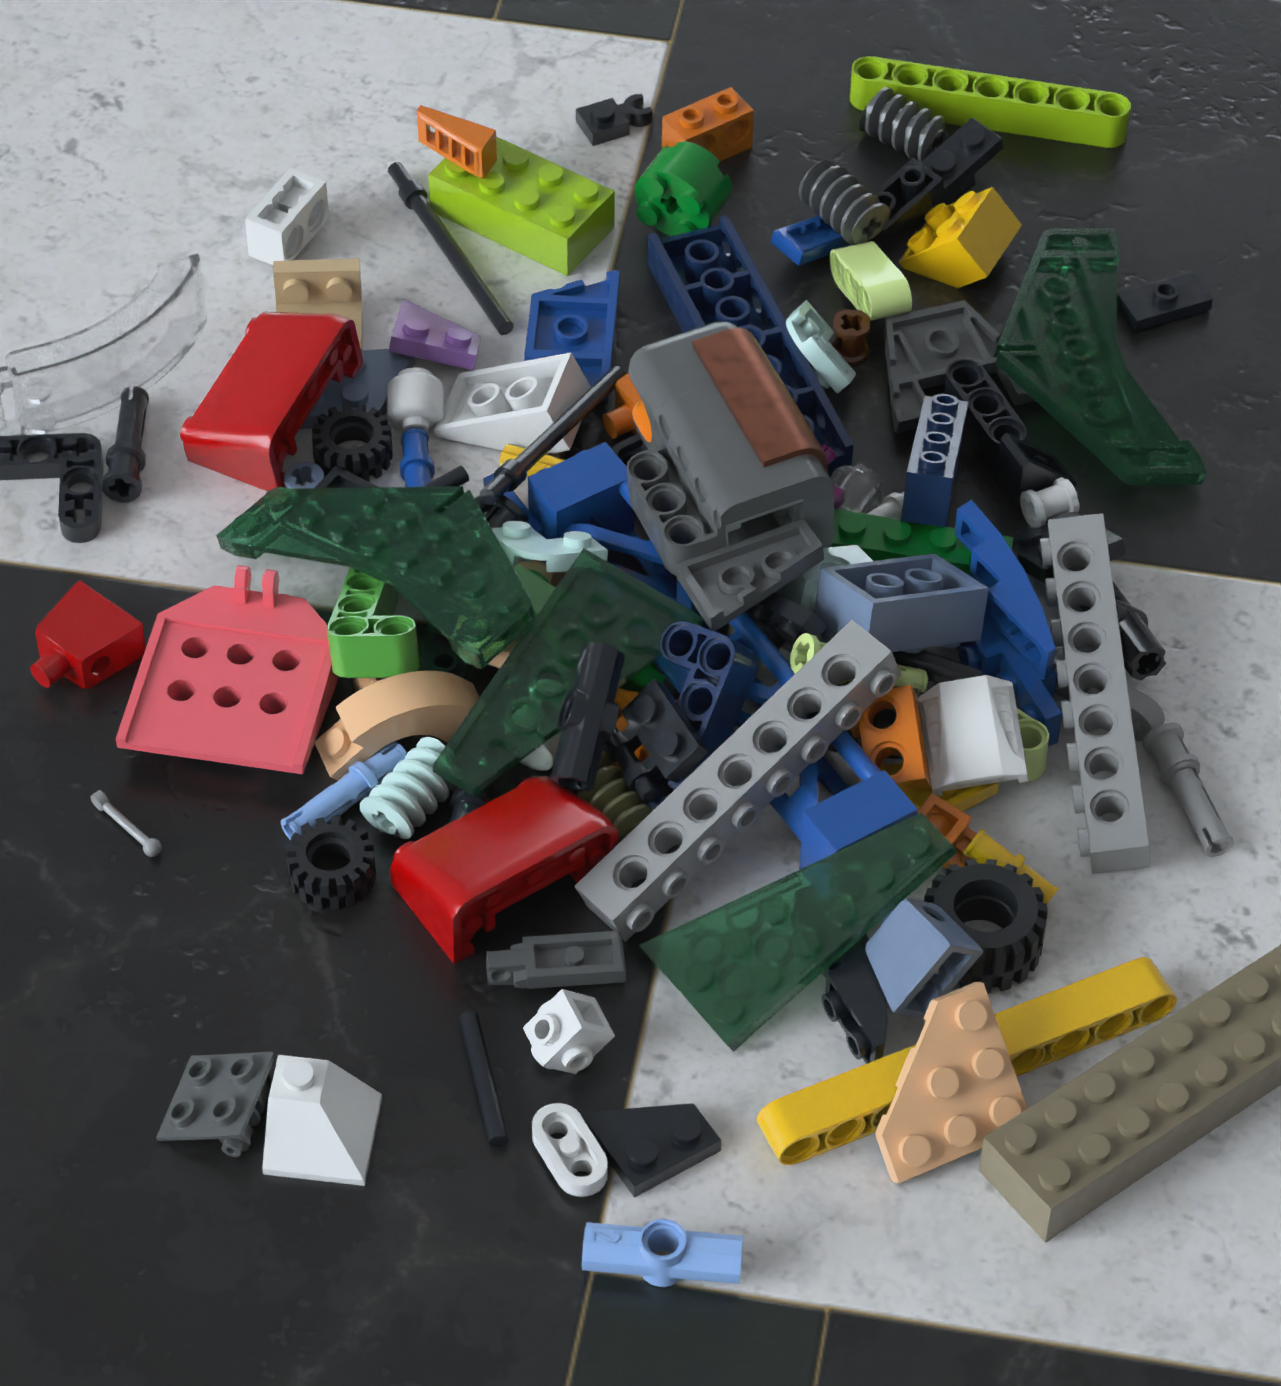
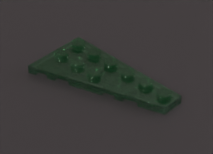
(526, 694)

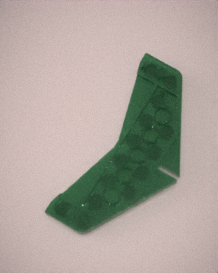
(1068, 360)
(416, 539)

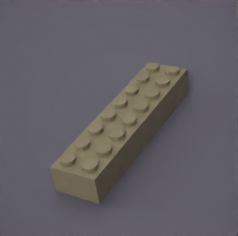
(1141, 1103)

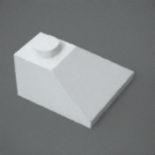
(319, 1122)

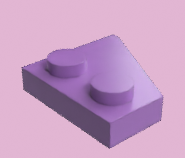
(433, 338)

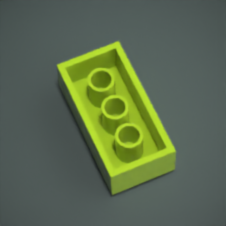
(527, 206)

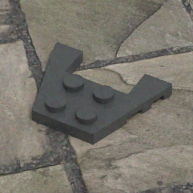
(923, 346)

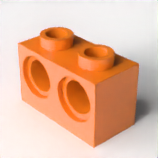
(716, 123)
(901, 738)

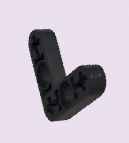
(70, 470)

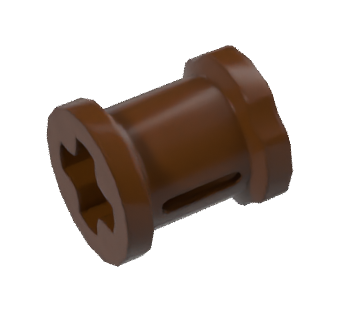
(851, 332)

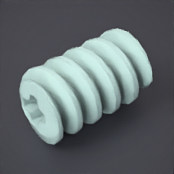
(408, 792)

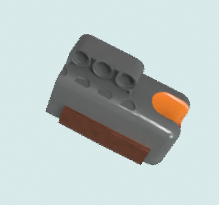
(721, 446)

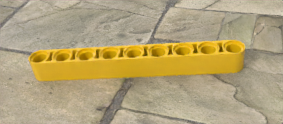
(1034, 1035)

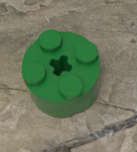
(681, 190)

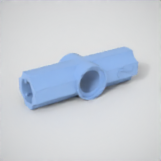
(632, 1251)

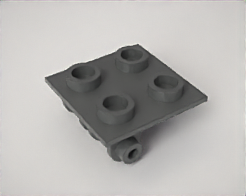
(220, 1099)

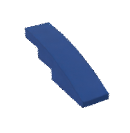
(1011, 598)

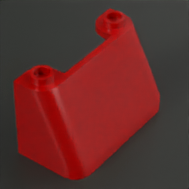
(268, 393)
(498, 857)

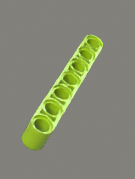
(998, 101)

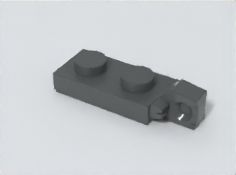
(559, 961)

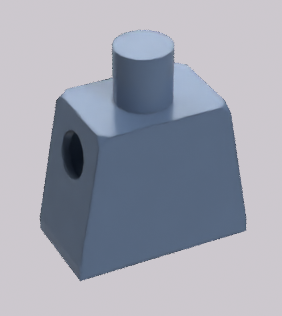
(919, 955)

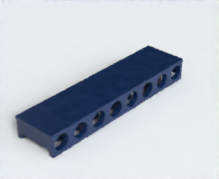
(713, 280)

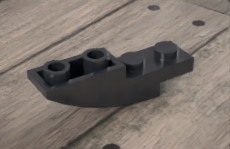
(939, 177)
(857, 1002)

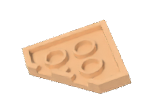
(950, 1087)

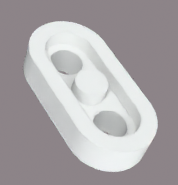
(573, 1152)

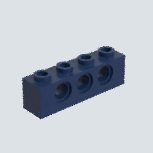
(934, 460)

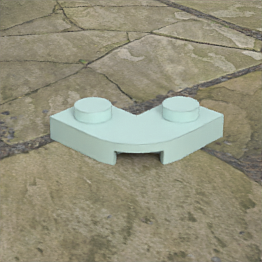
(812, 337)
(525, 545)

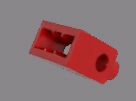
(86, 639)

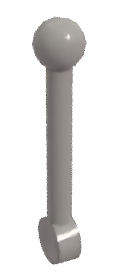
(151, 846)

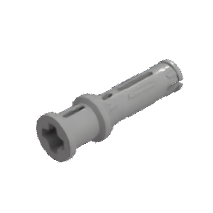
(1181, 772)

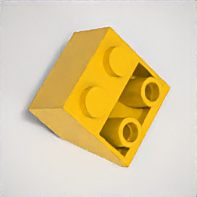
(962, 239)

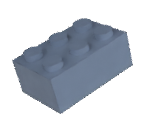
(904, 602)

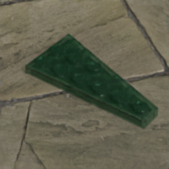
(772, 943)

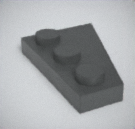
(748, 571)

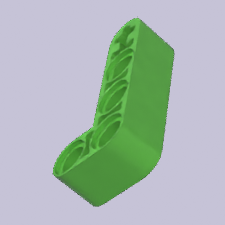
(365, 633)

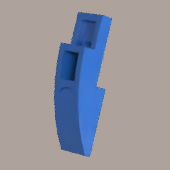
(1000, 659)

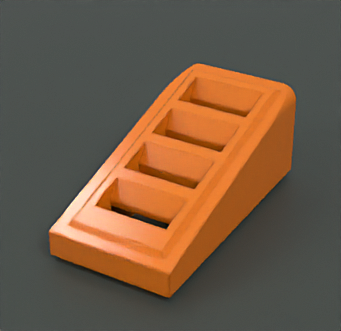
(465, 143)

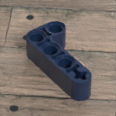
(707, 682)

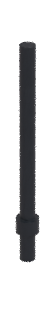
(415, 198)
(514, 471)

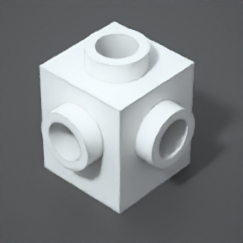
(568, 1032)

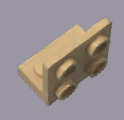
(320, 287)

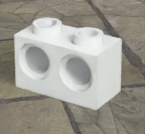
(287, 217)

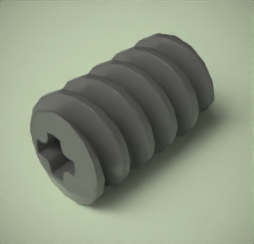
(903, 125)
(843, 202)

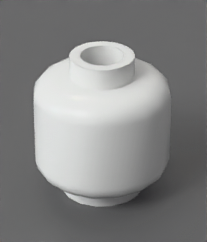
(415, 400)

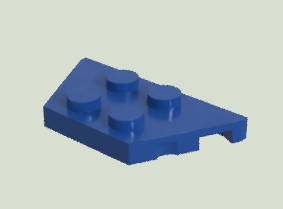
(576, 322)

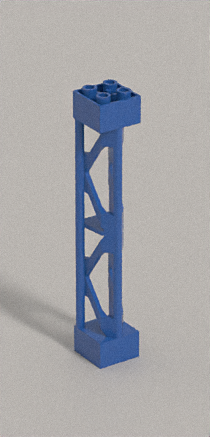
(593, 497)

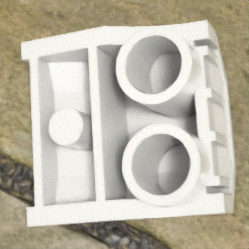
(972, 733)

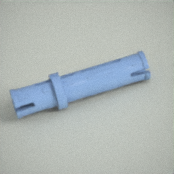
(346, 791)

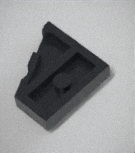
(652, 1142)

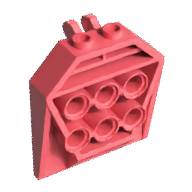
(233, 679)

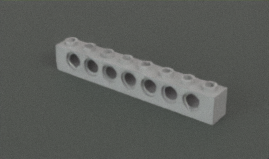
(743, 755)
(1125, 841)

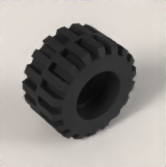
(1001, 898)

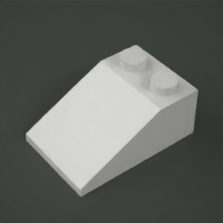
(513, 403)

